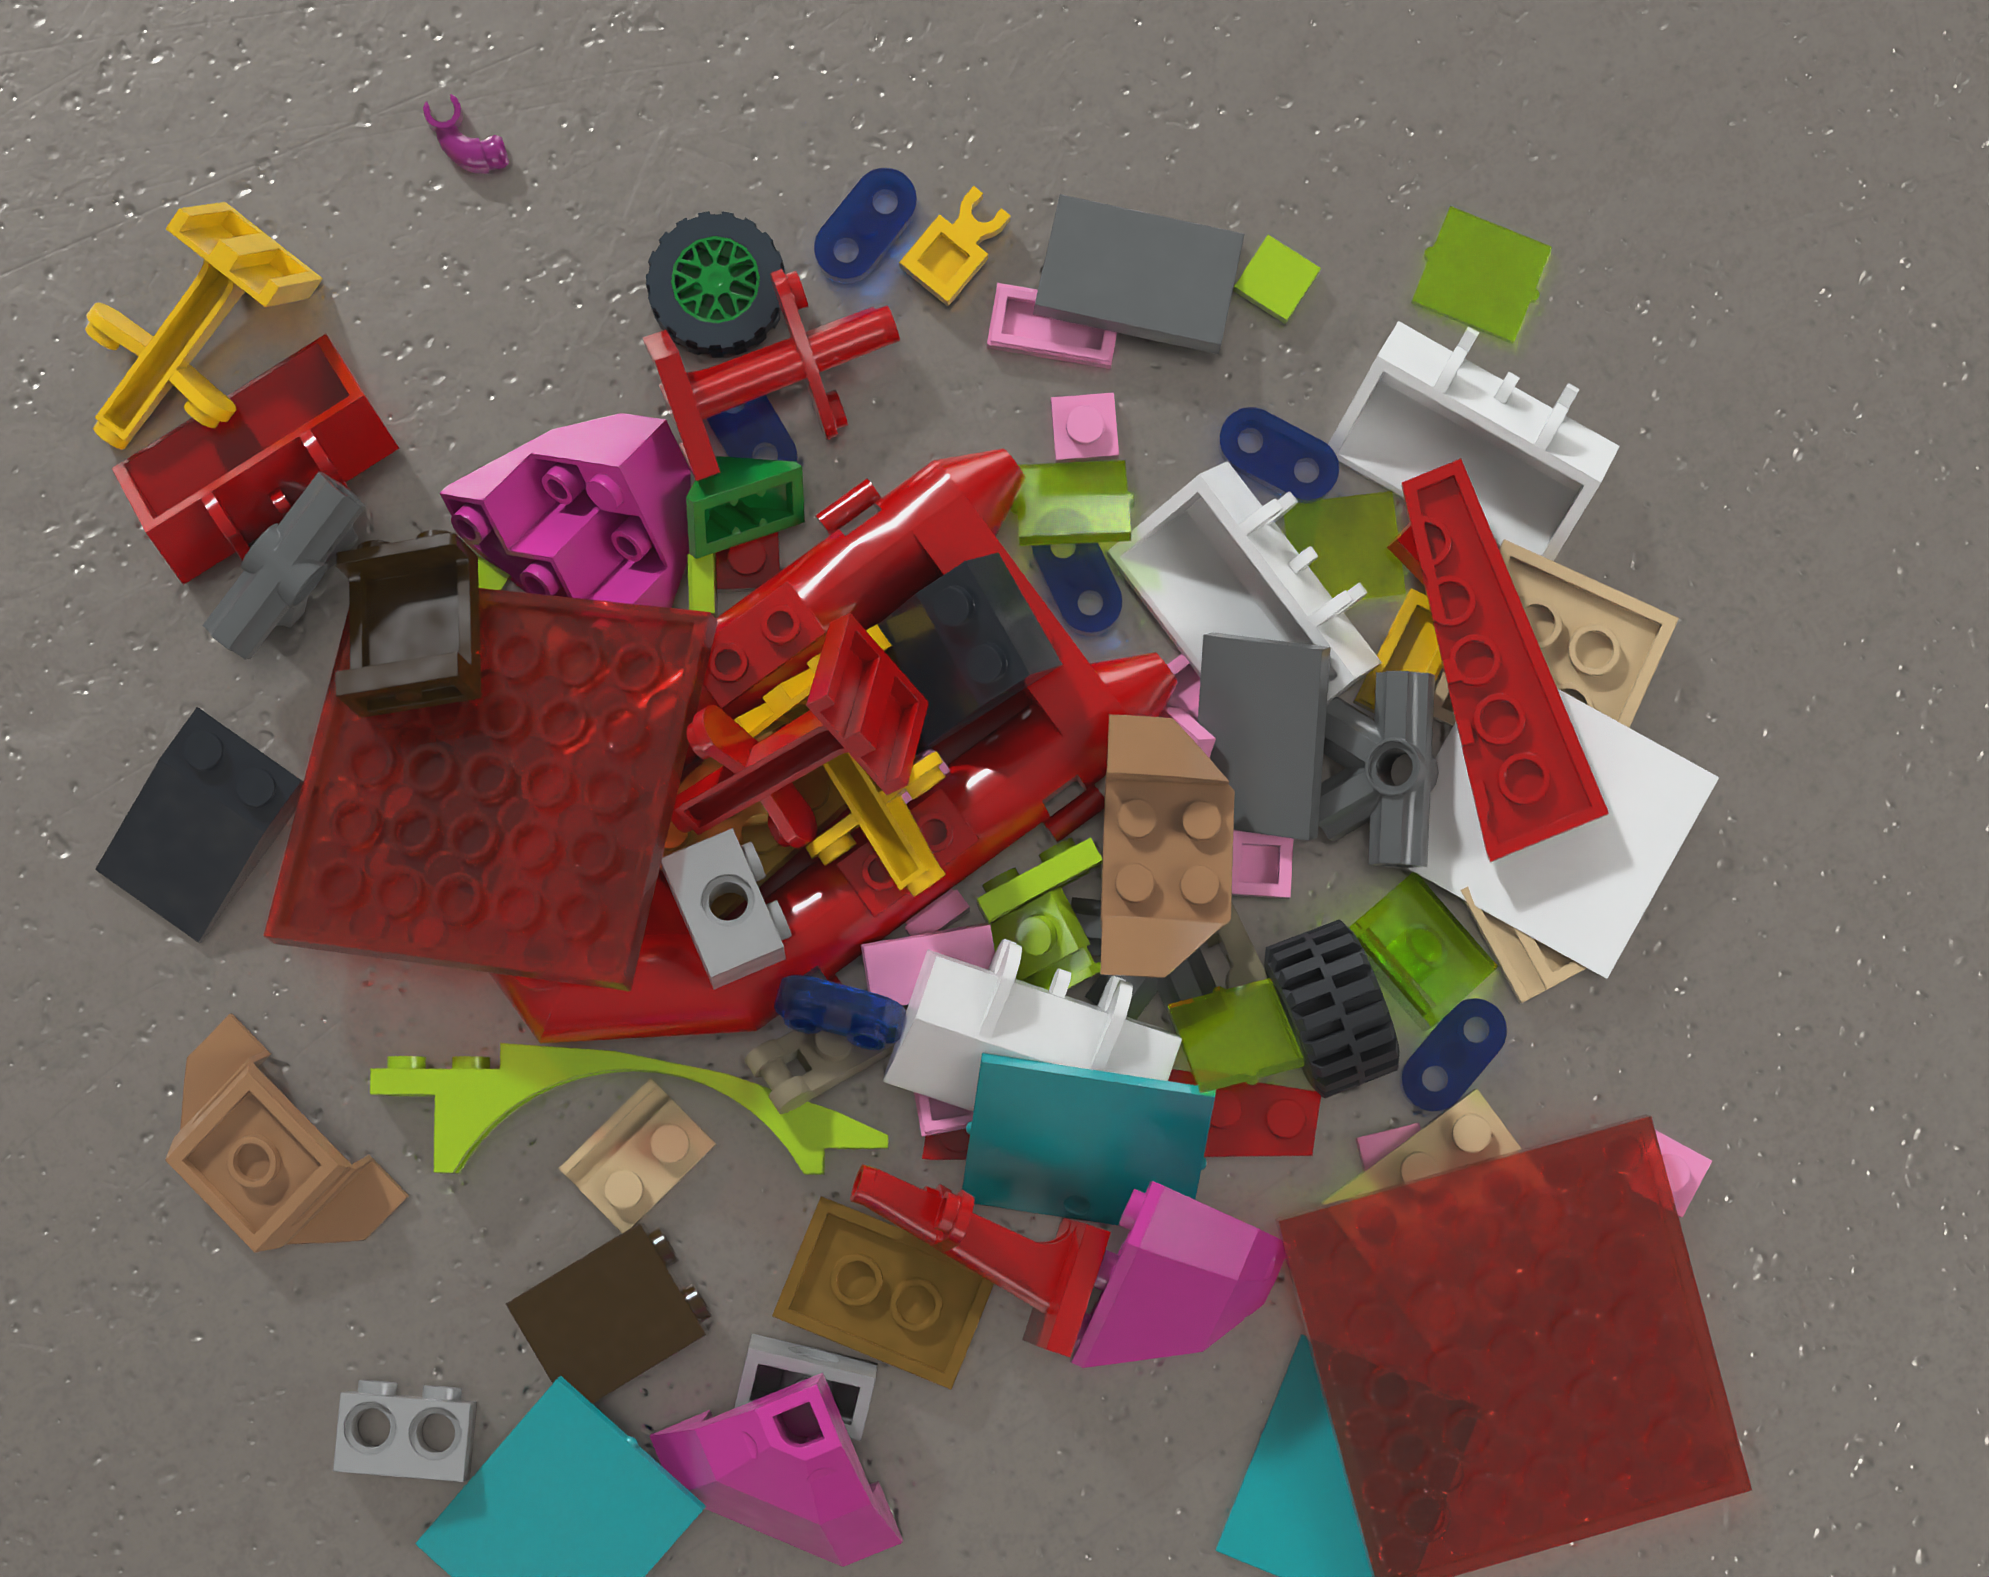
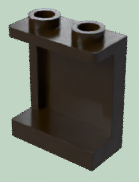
(411, 624)
(611, 1314)

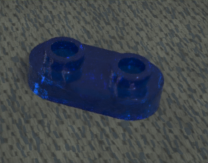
(865, 227)
(751, 429)
(1280, 452)
(1079, 575)
(859, 1015)
(1453, 1054)

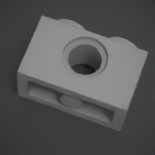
(733, 946)
(779, 1364)

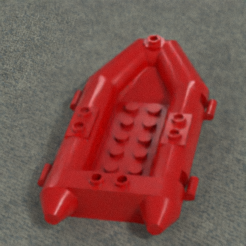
(991, 797)

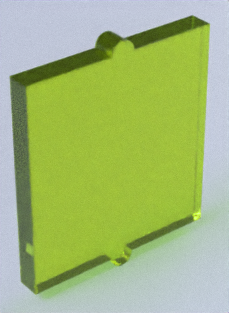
(1481, 274)
(1074, 503)
(1350, 542)
(1235, 1035)

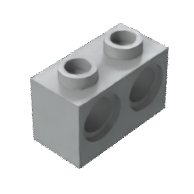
(405, 1449)

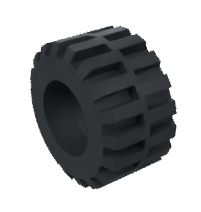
(1333, 1008)

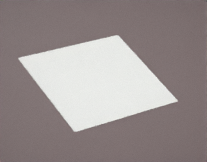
(1592, 882)

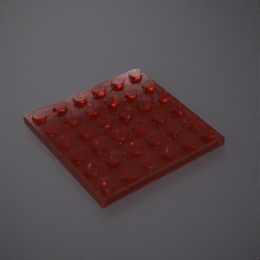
(510, 821)
(1514, 1353)

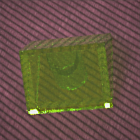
(1421, 951)

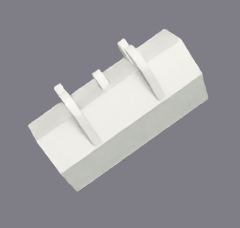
(1435, 406)
(1226, 568)
(977, 1010)

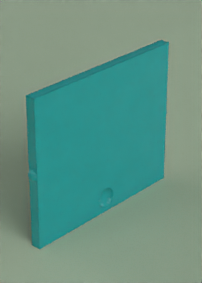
(1080, 1138)
(1294, 1497)
(562, 1501)

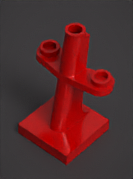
(710, 391)
(856, 707)
(1047, 1275)

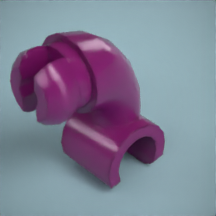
(467, 152)

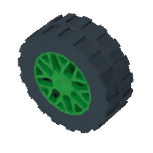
(715, 284)

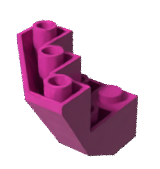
(583, 511)
(1175, 1281)
(784, 1472)

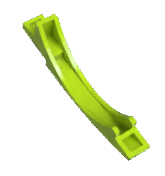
(477, 1099)

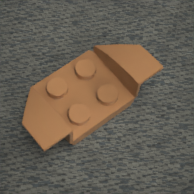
(1162, 848)
(264, 1159)

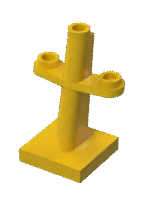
(235, 262)
(881, 816)

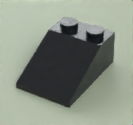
(967, 645)
(200, 825)

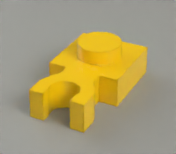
(949, 253)

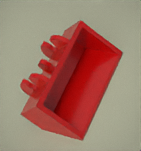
(223, 486)

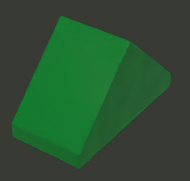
(743, 503)

